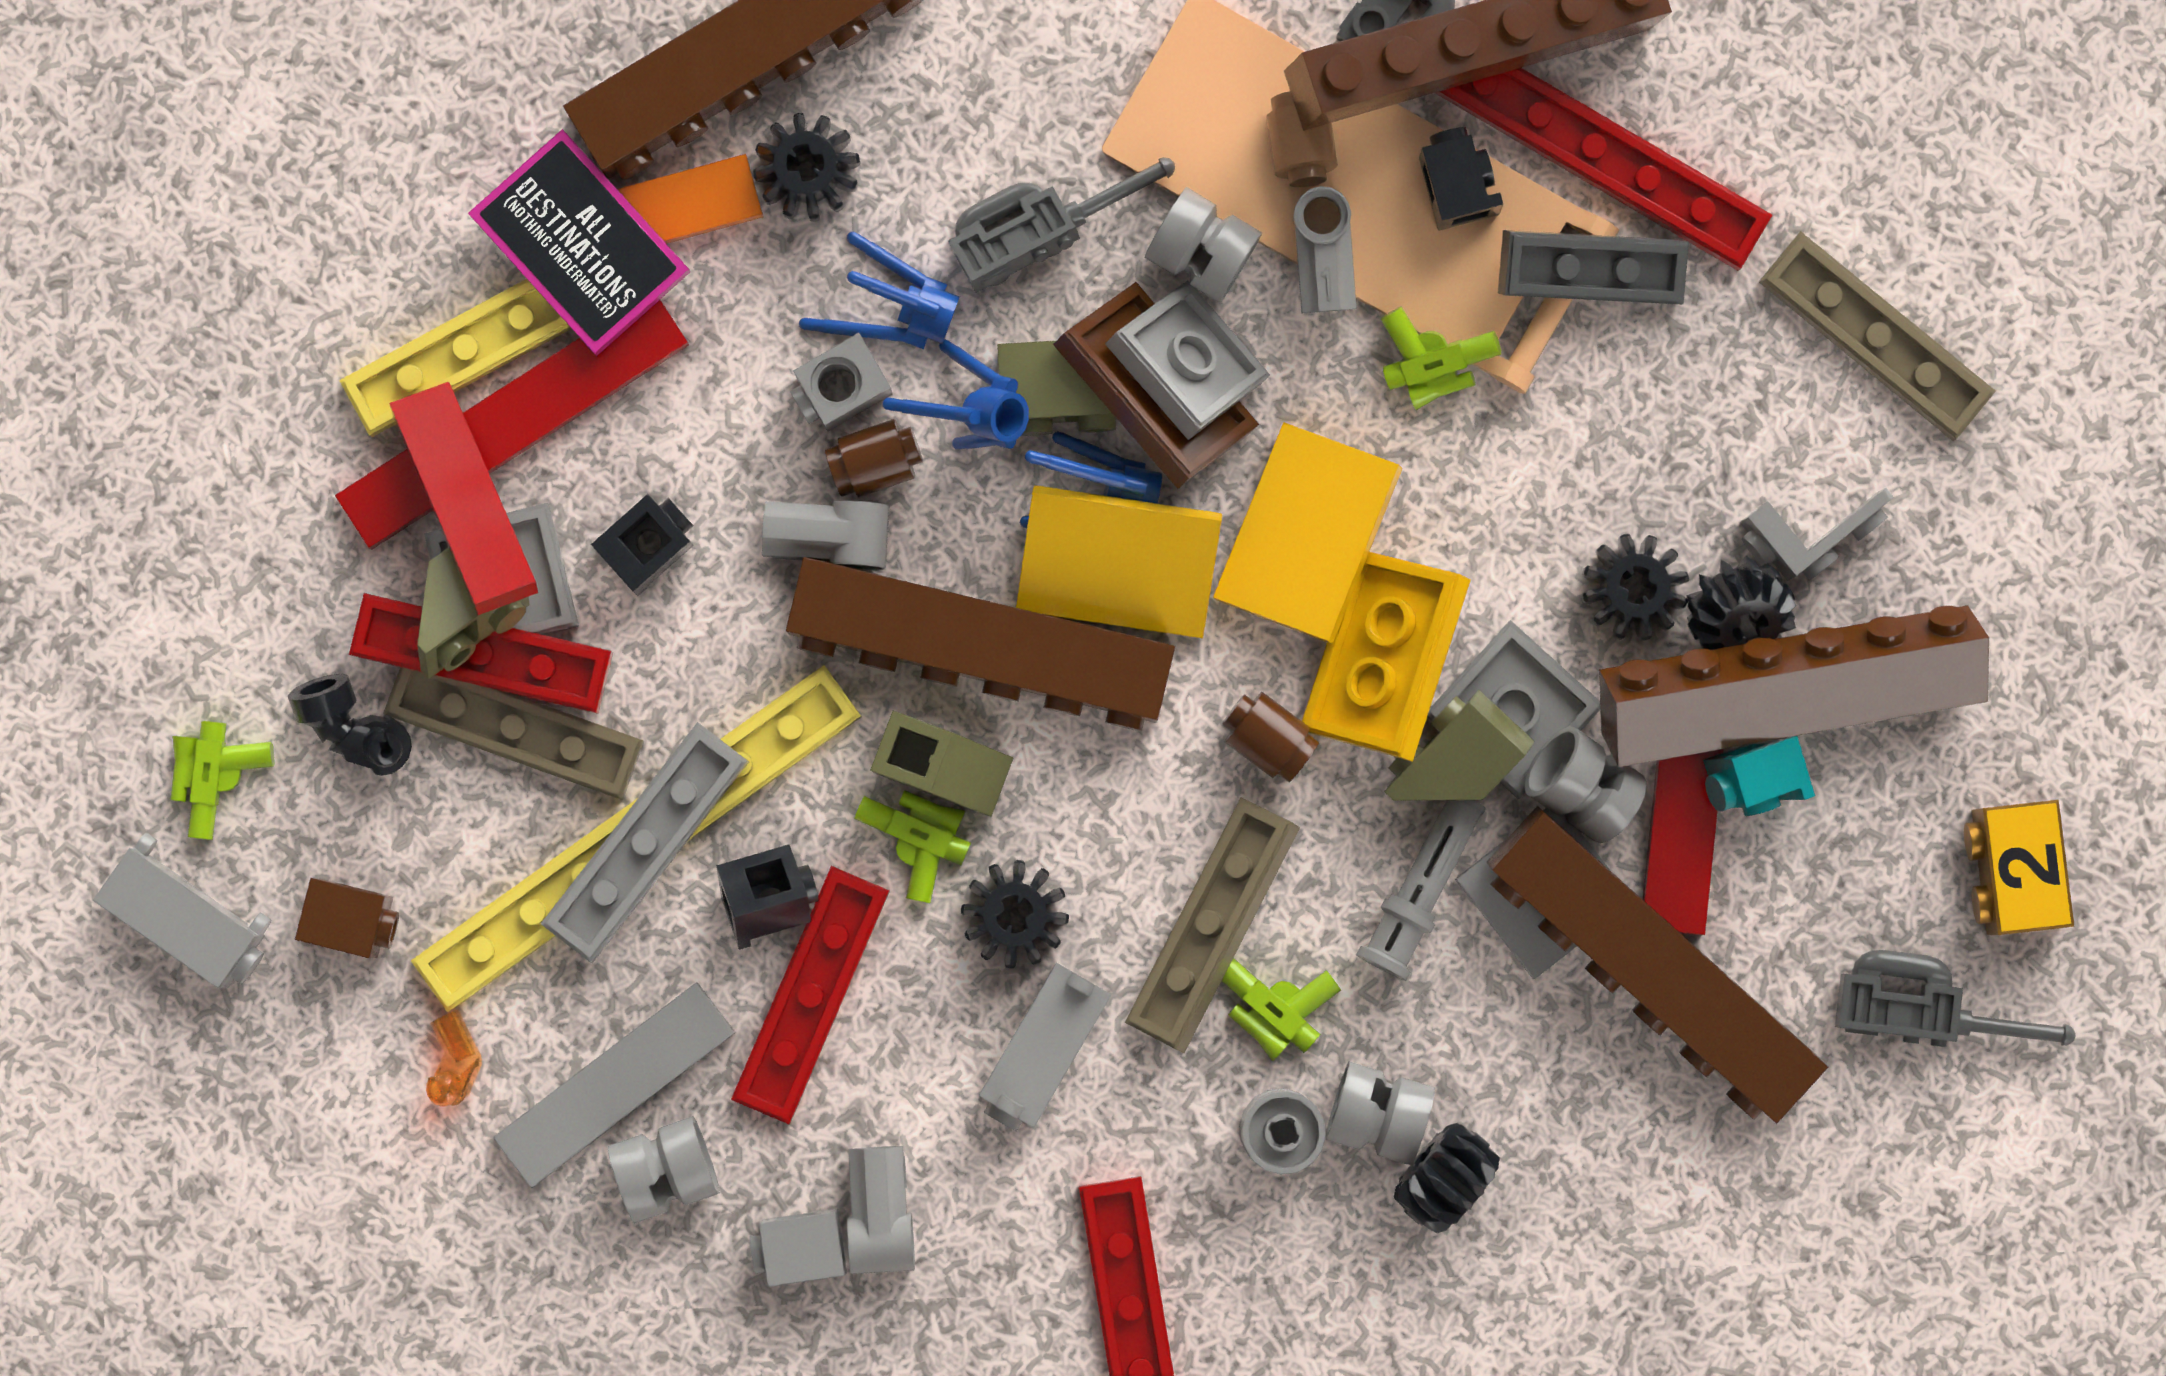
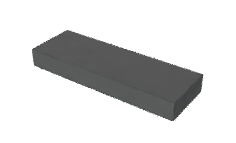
(1593, 267)

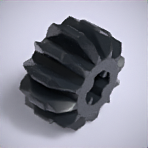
(791, 183)
(1615, 596)
(1740, 606)
(1034, 921)
(1447, 1178)

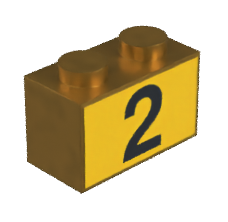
(2019, 868)

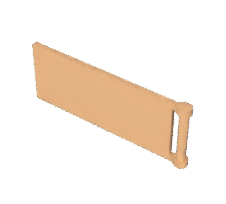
(1208, 113)

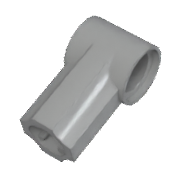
(1325, 259)
(843, 534)
(879, 1224)

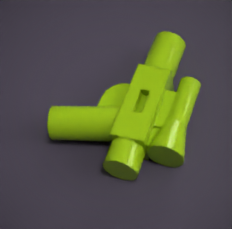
(1429, 362)
(211, 767)
(922, 837)
(1278, 1011)

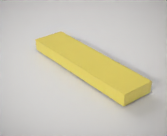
(454, 353)

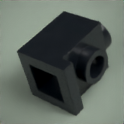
(1458, 179)
(620, 542)
(765, 894)

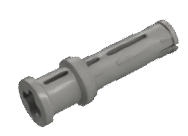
(1416, 919)

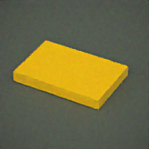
(1307, 532)
(1118, 561)
(1386, 656)

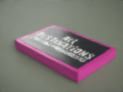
(579, 242)

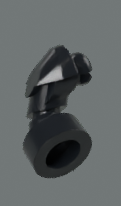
(368, 742)

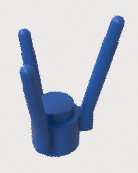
(924, 308)
(992, 413)
(1125, 479)

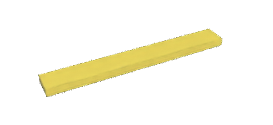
(512, 923)

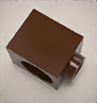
(347, 919)

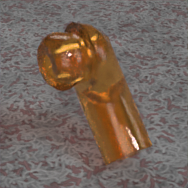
(459, 1063)

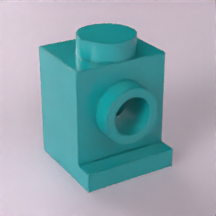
(1758, 776)

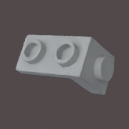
(1774, 542)

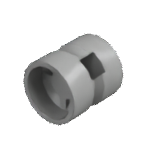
(1180, 248)
(1584, 784)
(1380, 1113)
(1282, 1131)
(663, 1169)

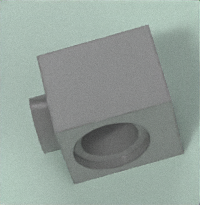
(849, 356)
(799, 1248)

